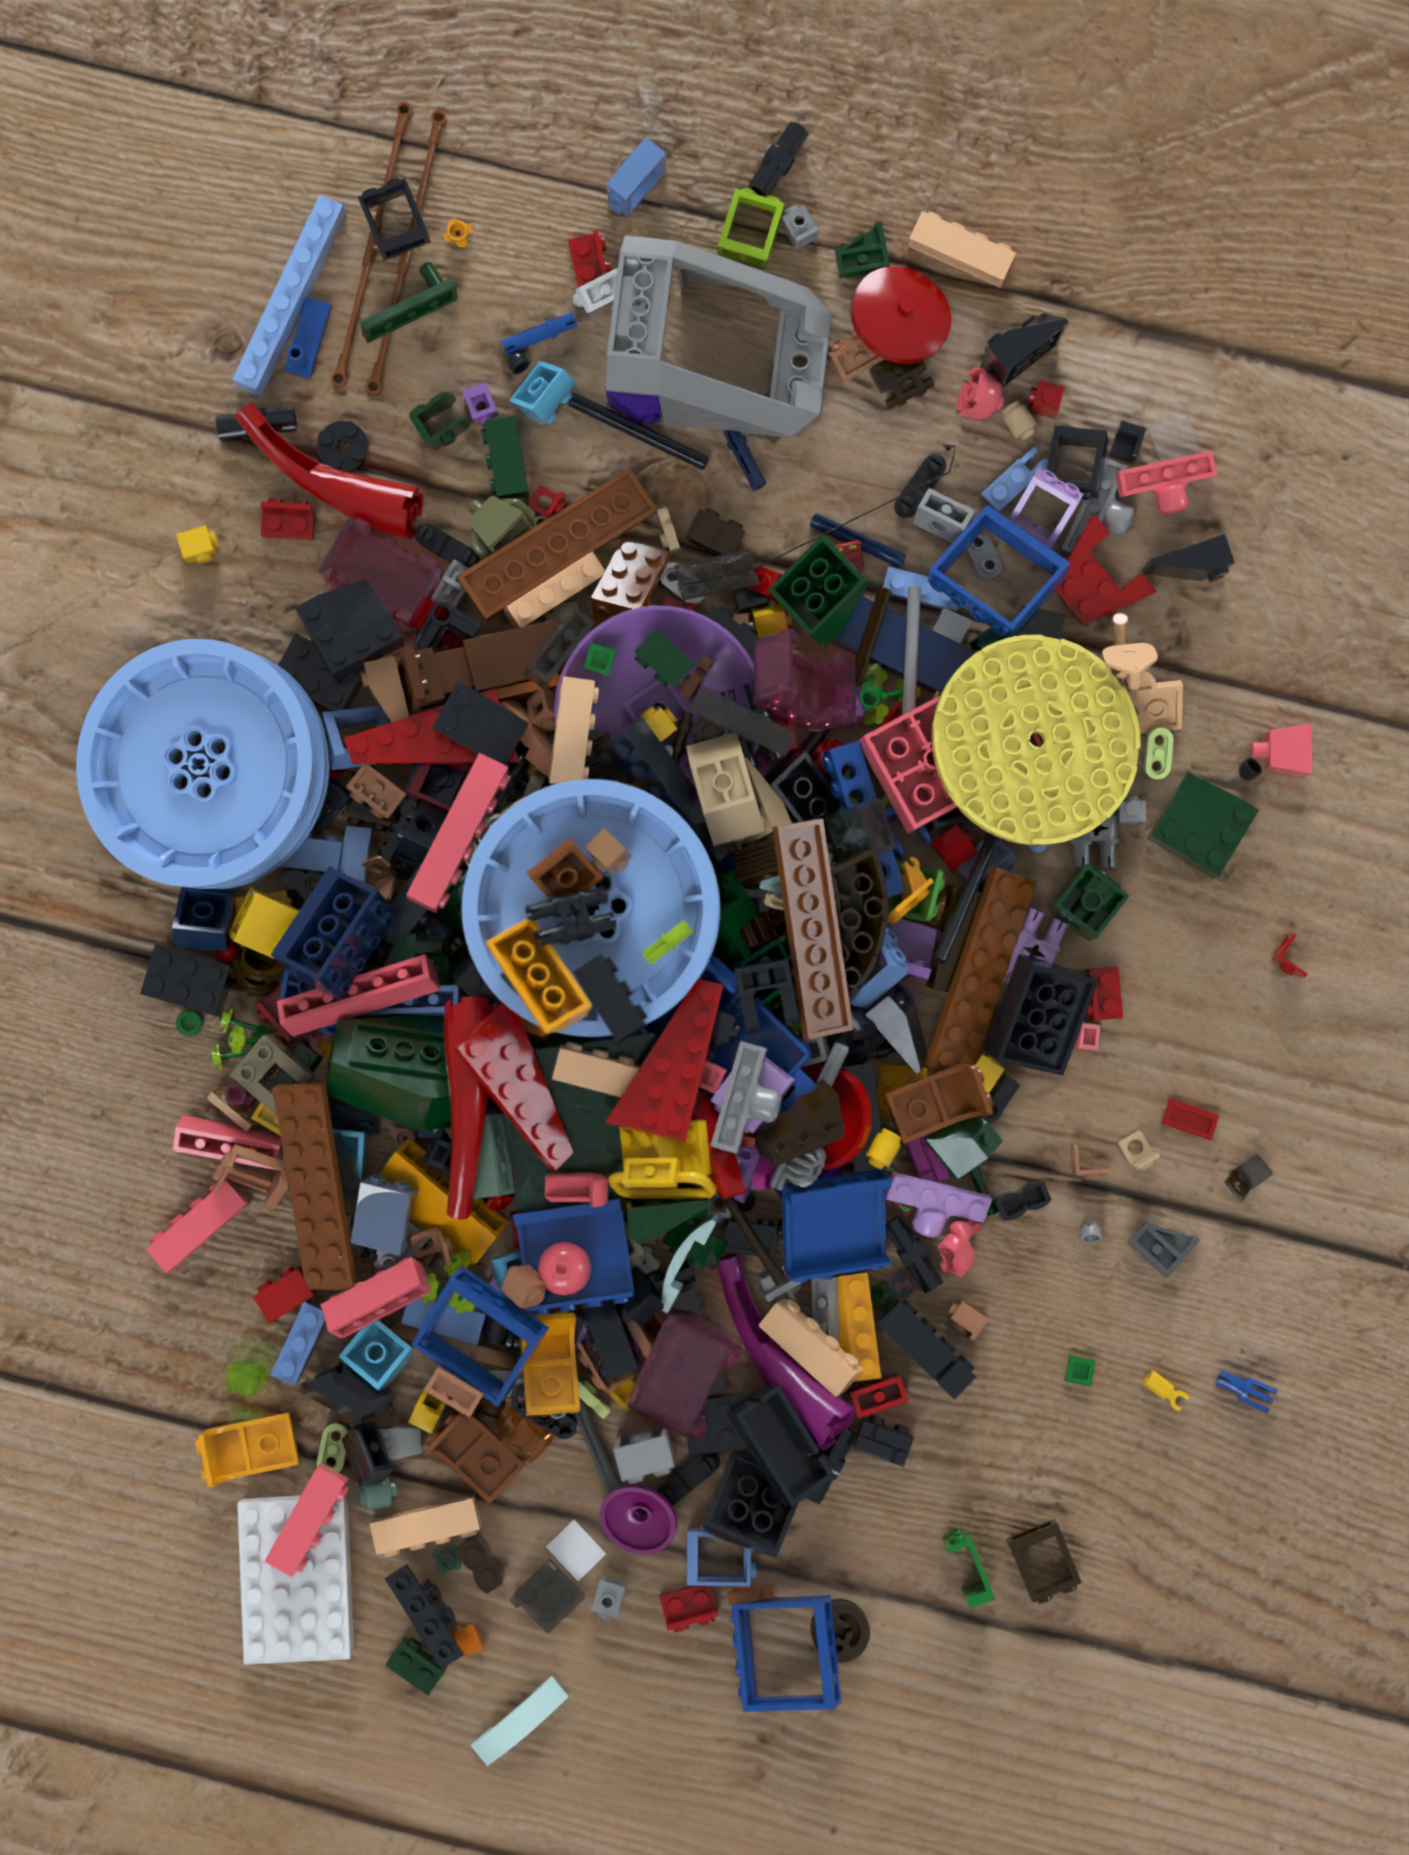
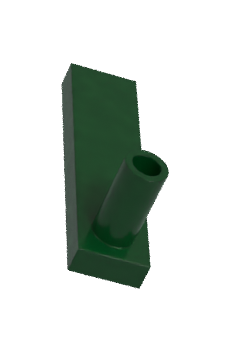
(437, 296)

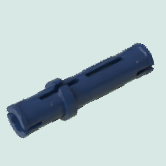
(738, 445)

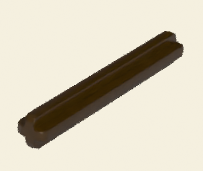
(871, 633)

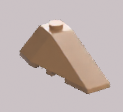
(386, 687)

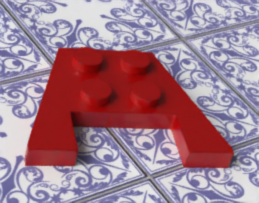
(1088, 587)

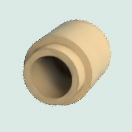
(1019, 421)

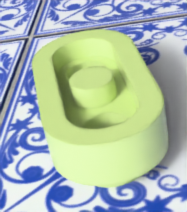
(1158, 752)
(332, 1448)

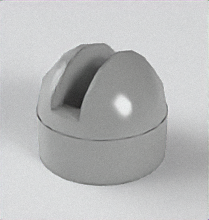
(1090, 1234)

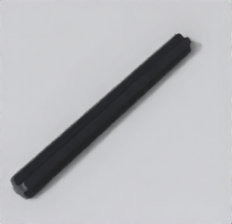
(638, 431)

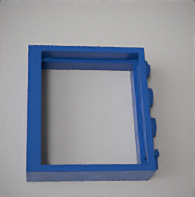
(1017, 539)
(497, 1307)
(826, 1648)

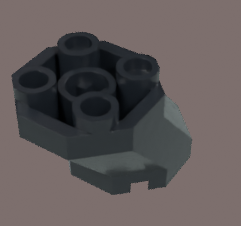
(347, 1394)

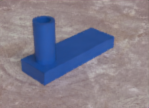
(308, 338)

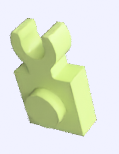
(587, 1394)

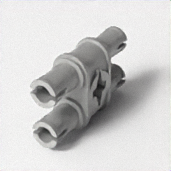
(1105, 839)

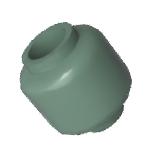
(377, 1495)

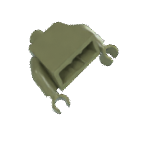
(498, 523)

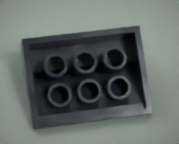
(1040, 1015)

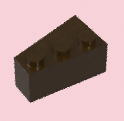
(803, 1127)

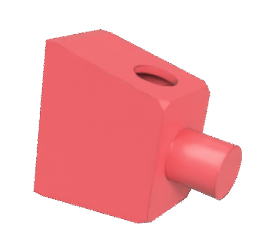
(1286, 750)

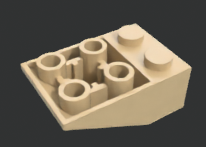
(770, 806)

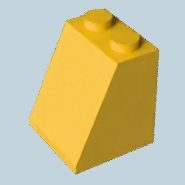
(261, 921)

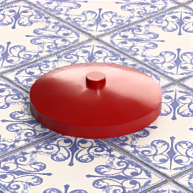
(900, 315)
(855, 1114)

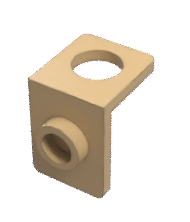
(1144, 1159)

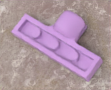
(936, 1202)

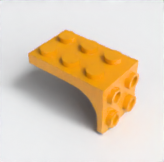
(552, 1370)
(247, 1448)

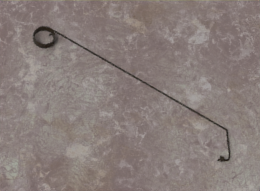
(947, 448)

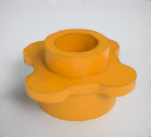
(454, 226)

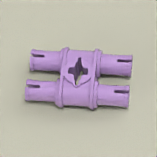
(1047, 947)

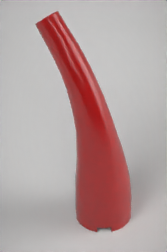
(379, 502)
(467, 1104)

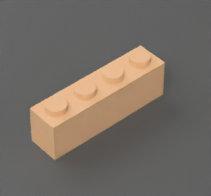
(961, 248)
(554, 591)
(572, 730)
(594, 1069)
(811, 1346)
(425, 1524)

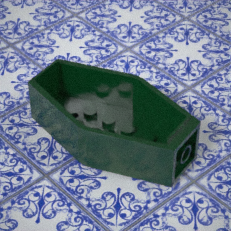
(385, 1070)

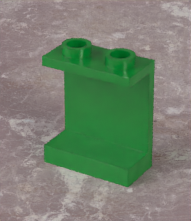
(979, 1592)

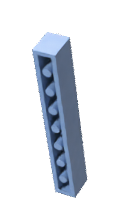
(290, 296)

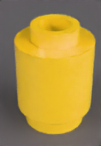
(883, 1149)

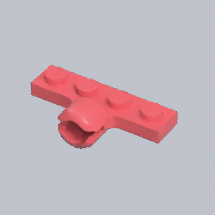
(1167, 479)

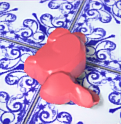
(956, 1247)

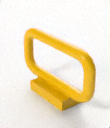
(658, 1180)

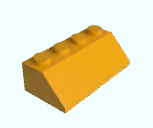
(539, 977)
(857, 1323)

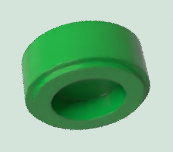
(189, 1023)

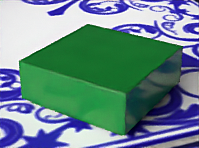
(599, 659)
(1079, 1370)

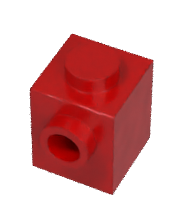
(1046, 399)
(955, 847)

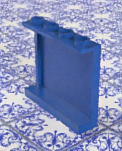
(835, 1225)
(596, 1230)

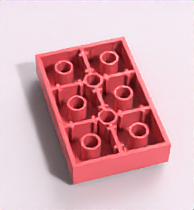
(906, 766)

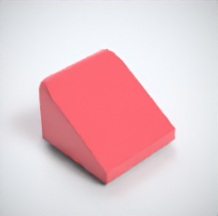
(1088, 1037)

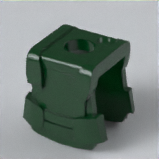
(437, 404)

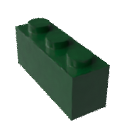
(505, 458)

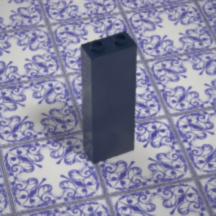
(937, 654)

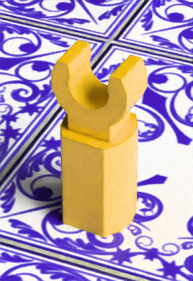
(1163, 1388)

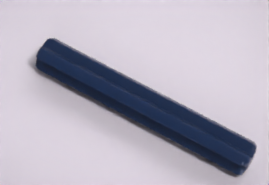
(867, 544)

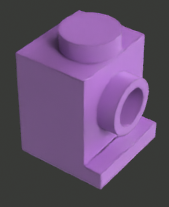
(478, 396)

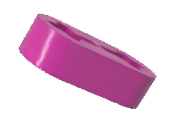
(763, 1174)

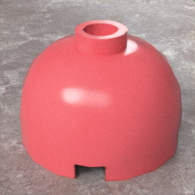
(980, 396)
(564, 1268)

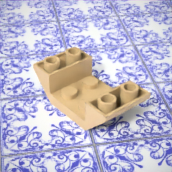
(725, 789)

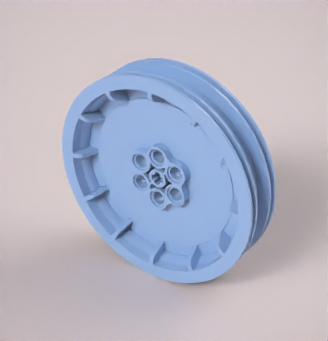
(134, 781)
(661, 885)

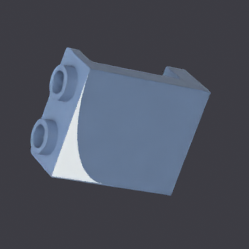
(383, 1215)

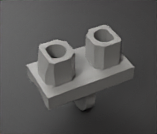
(449, 588)
(783, 1291)

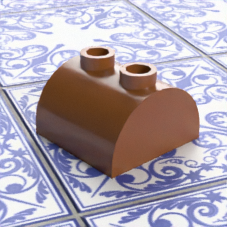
(564, 870)

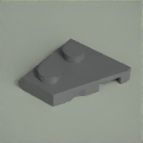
(1162, 1247)

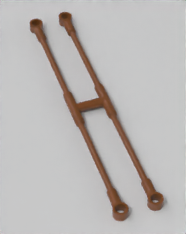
(372, 247)

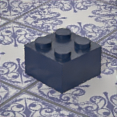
(203, 918)

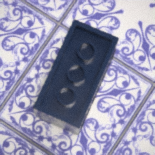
(334, 933)

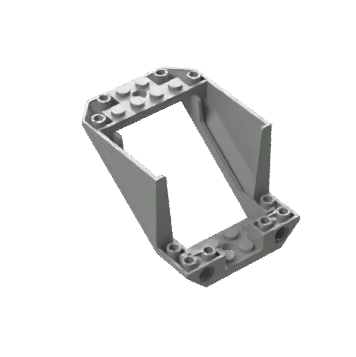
(695, 399)

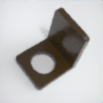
(1248, 1176)

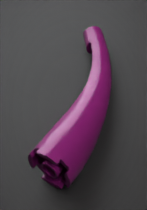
(815, 1406)

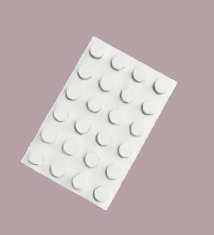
(301, 1614)

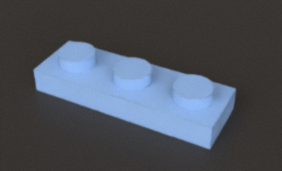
(899, 581)

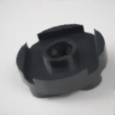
(331, 437)

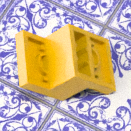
(691, 1154)

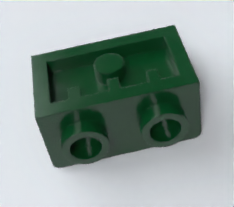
(415, 1665)

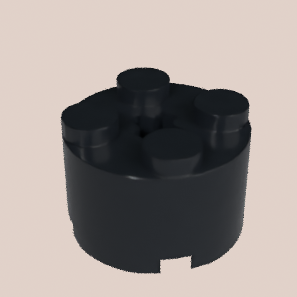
(861, 1040)

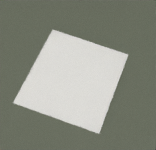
(576, 1550)

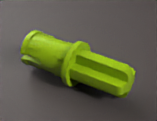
(667, 942)

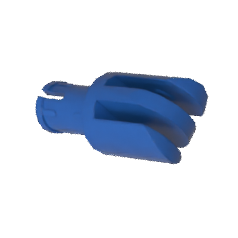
(1243, 1388)

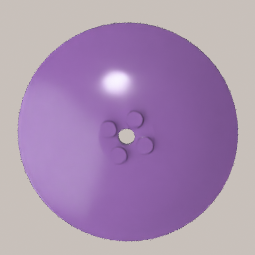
(633, 689)

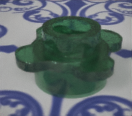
(877, 1292)
(441, 1554)

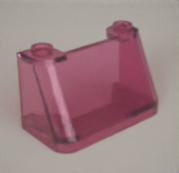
(682, 1373)

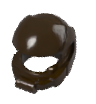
(254, 976)

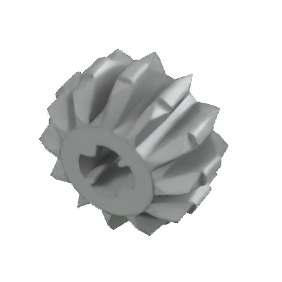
(806, 1168)

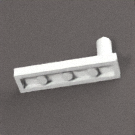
(596, 292)

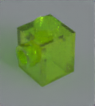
(245, 1377)

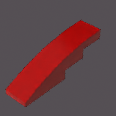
(724, 1165)

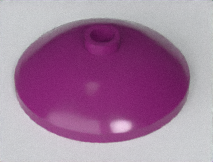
(635, 1528)

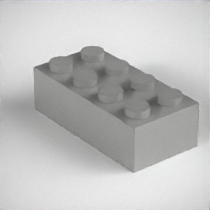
(644, 1452)

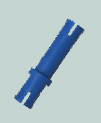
(549, 329)

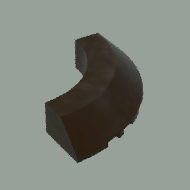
(861, 913)

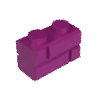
(925, 1162)

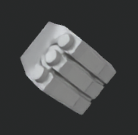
(401, 1441)

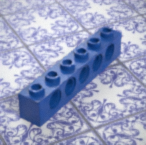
(860, 782)

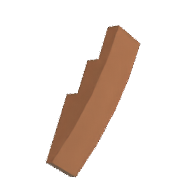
(536, 739)

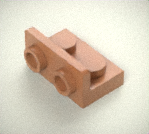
(851, 357)
(376, 791)

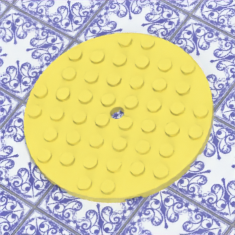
(1004, 779)

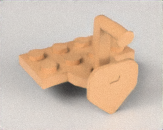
(1154, 702)

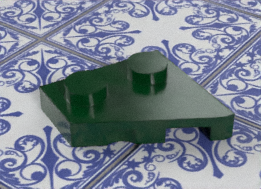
(863, 254)

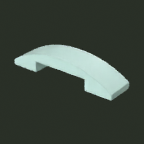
(671, 1286)
(520, 1721)

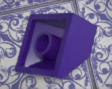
(636, 406)

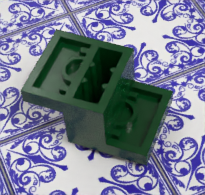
(735, 913)

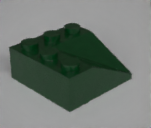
(820, 590)
(1203, 825)
(655, 1217)

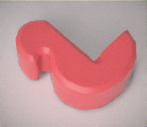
(577, 1187)

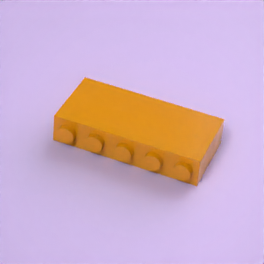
(430, 1204)

